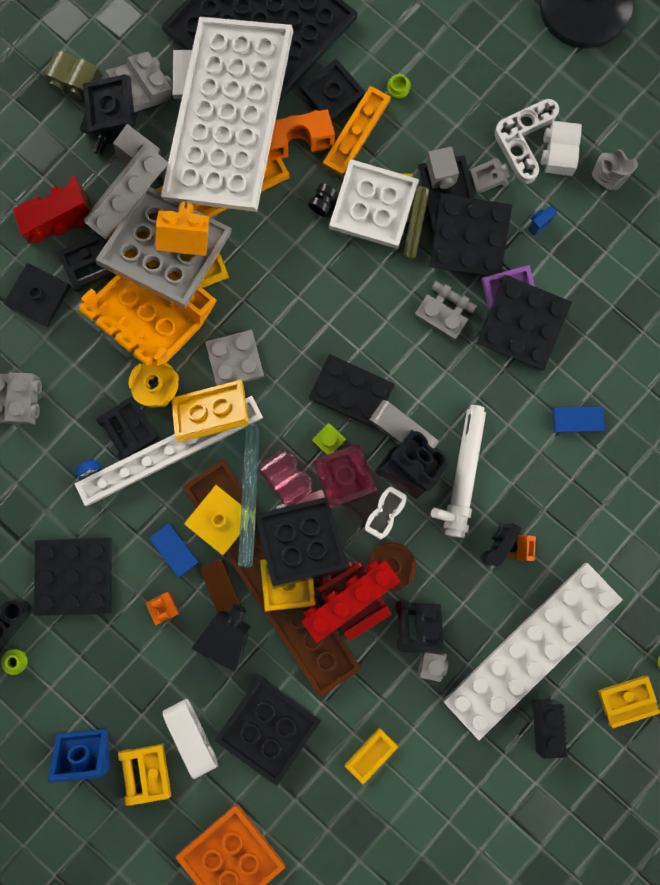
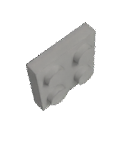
(235, 358)

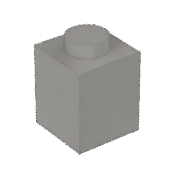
(442, 168)

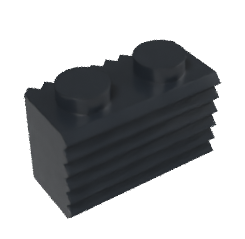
(549, 728)

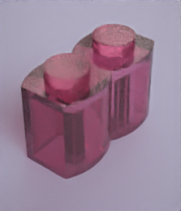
(285, 478)

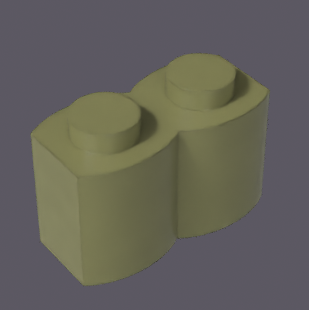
(70, 73)

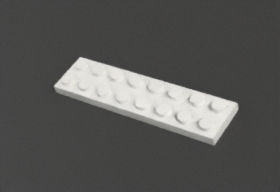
(532, 650)

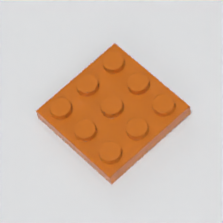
(231, 853)

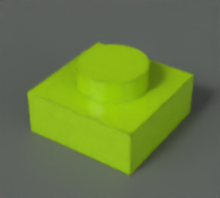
(328, 439)

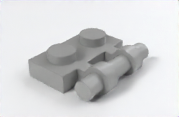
(440, 316)

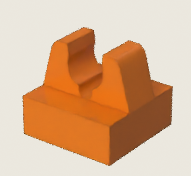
(525, 548)
(162, 608)

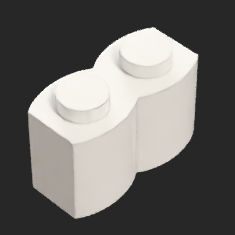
(562, 148)
(382, 518)

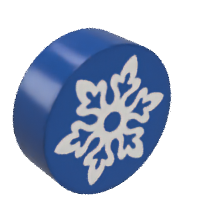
(87, 469)

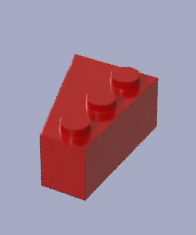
(54, 213)

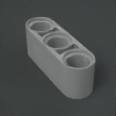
(397, 424)

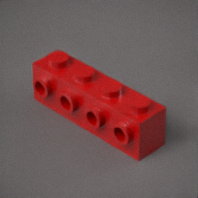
(350, 601)

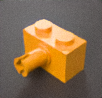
(182, 231)

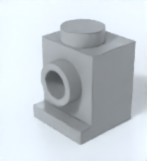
(433, 666)

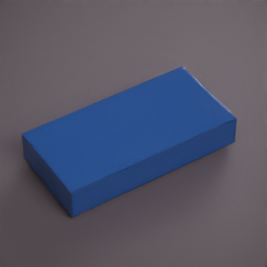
(578, 419)
(174, 550)

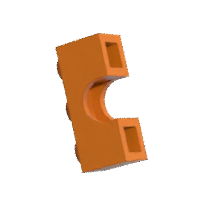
(312, 127)

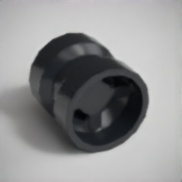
(323, 200)

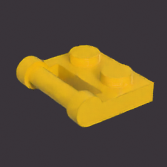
(152, 774)

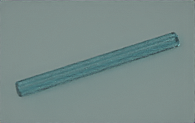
(249, 490)

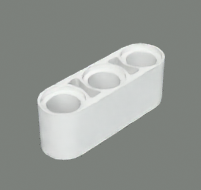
(190, 738)

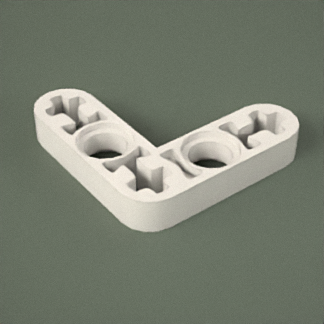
(516, 137)

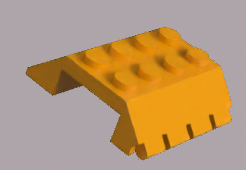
(145, 320)

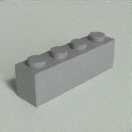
(125, 191)

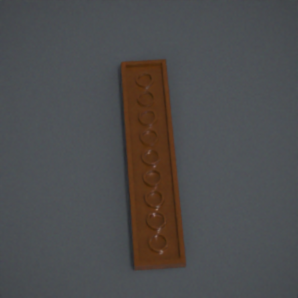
(324, 662)

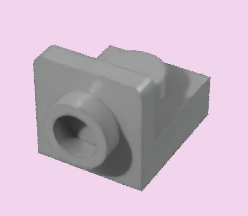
(490, 175)

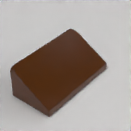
(220, 585)

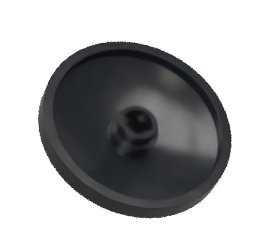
(586, 21)

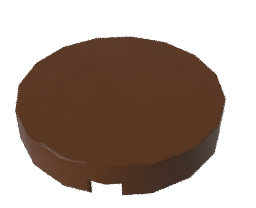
(399, 559)

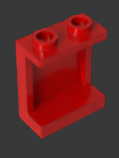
(365, 618)

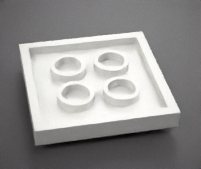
(373, 203)

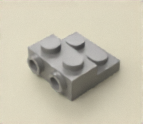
(147, 80)
(19, 398)

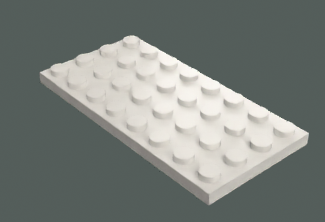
(227, 113)

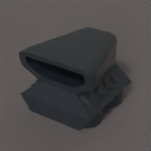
(413, 465)

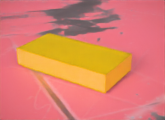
(371, 756)

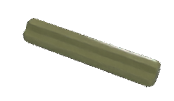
(416, 222)

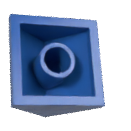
(80, 756)

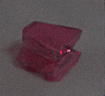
(344, 476)

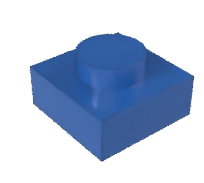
(541, 219)

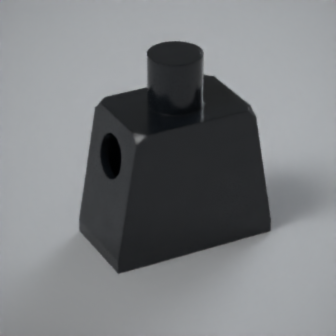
(225, 638)

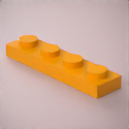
(356, 131)

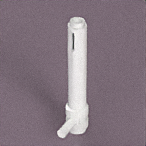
(459, 508)

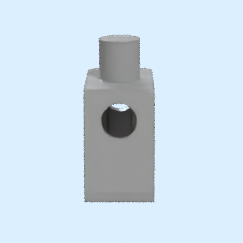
(129, 143)

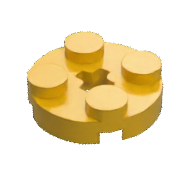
(160, 395)

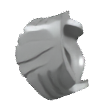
(613, 169)

